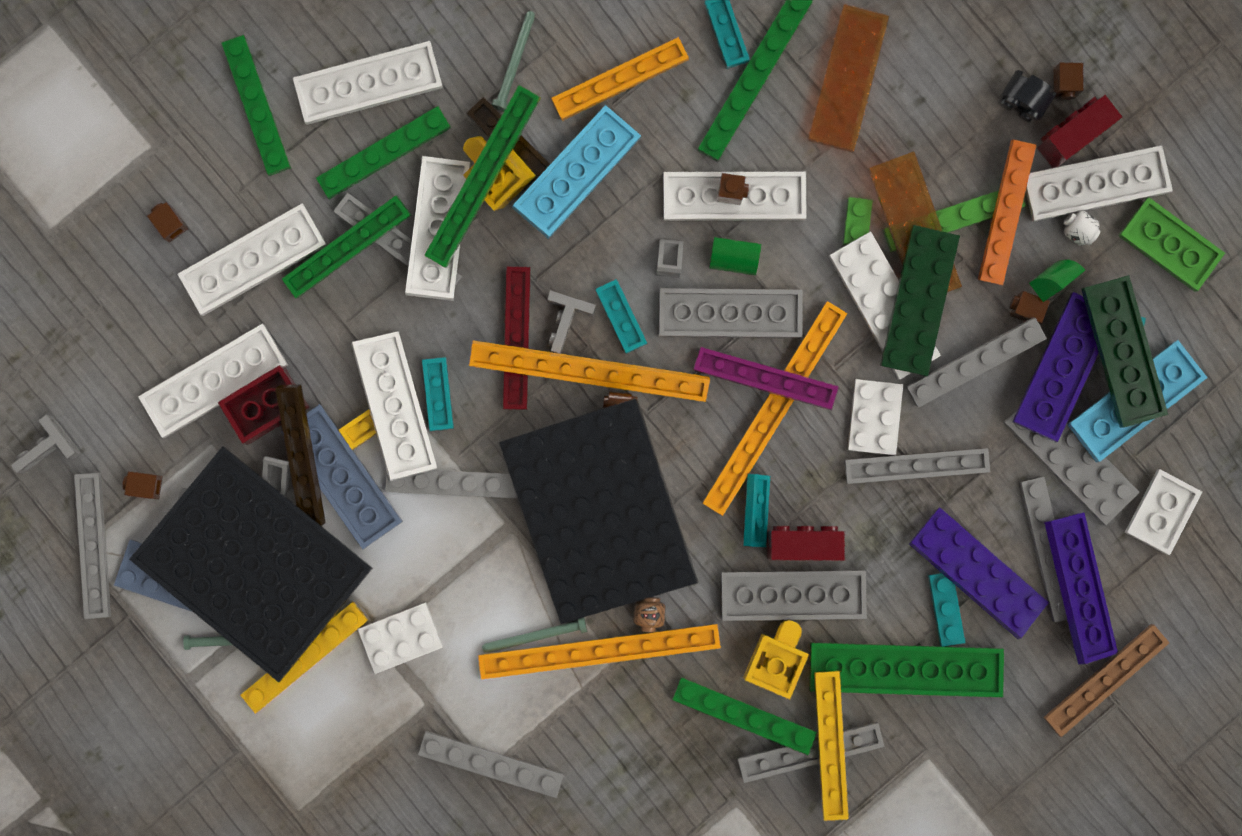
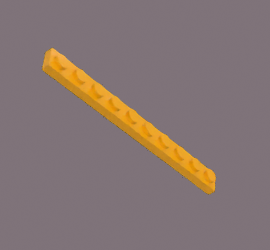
(589, 371)
(772, 411)
(599, 651)

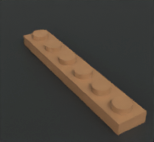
(1106, 680)

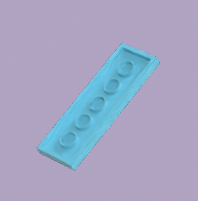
(576, 172)
(1098, 425)

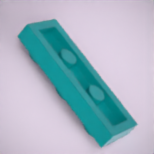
(727, 32)
(621, 316)
(438, 394)
(756, 510)
(946, 610)

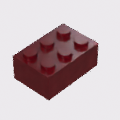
(1078, 130)
(255, 408)
(806, 543)

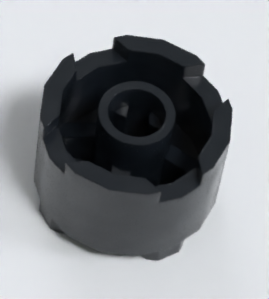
(1027, 96)

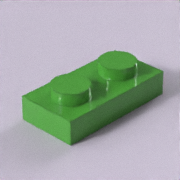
(857, 219)

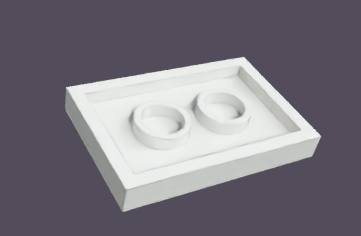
(875, 417)
(1163, 512)
(400, 638)

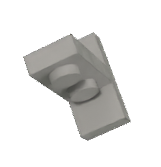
(565, 317)
(46, 445)

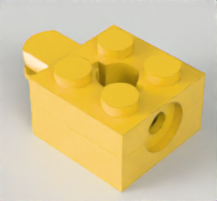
(511, 179)
(777, 661)

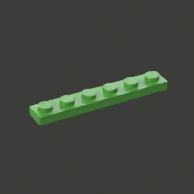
(961, 215)

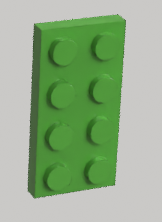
(1171, 244)

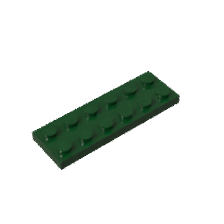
(920, 300)
(1124, 351)

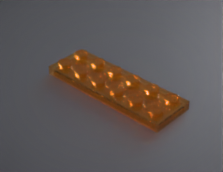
(848, 78)
(906, 202)

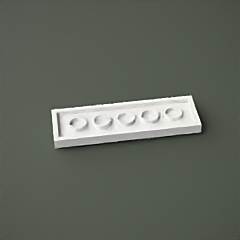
(367, 82)
(1098, 183)
(437, 191)
(770, 197)
(252, 259)
(871, 285)
(210, 380)
(394, 406)

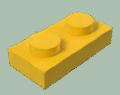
(358, 430)

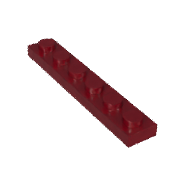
(517, 333)

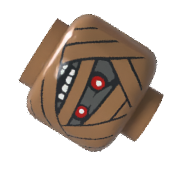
(649, 614)

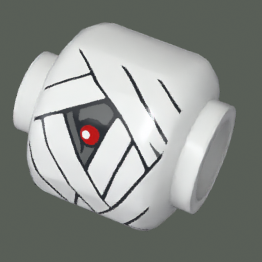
(1081, 228)

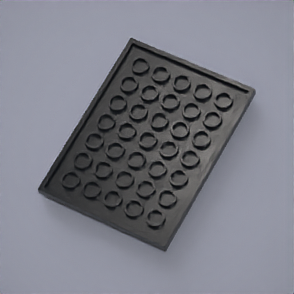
(598, 511)
(251, 564)

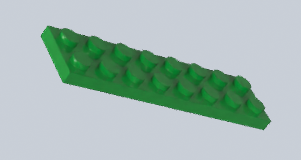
(911, 669)

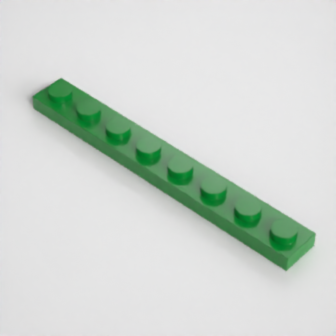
(753, 78)
(482, 176)

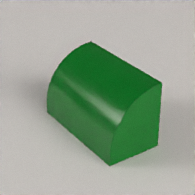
(735, 256)
(1056, 278)

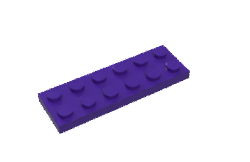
(1059, 373)
(978, 573)
(1081, 588)

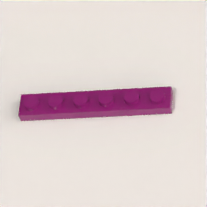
(766, 378)

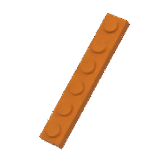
(1007, 212)

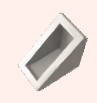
(670, 258)
(277, 473)

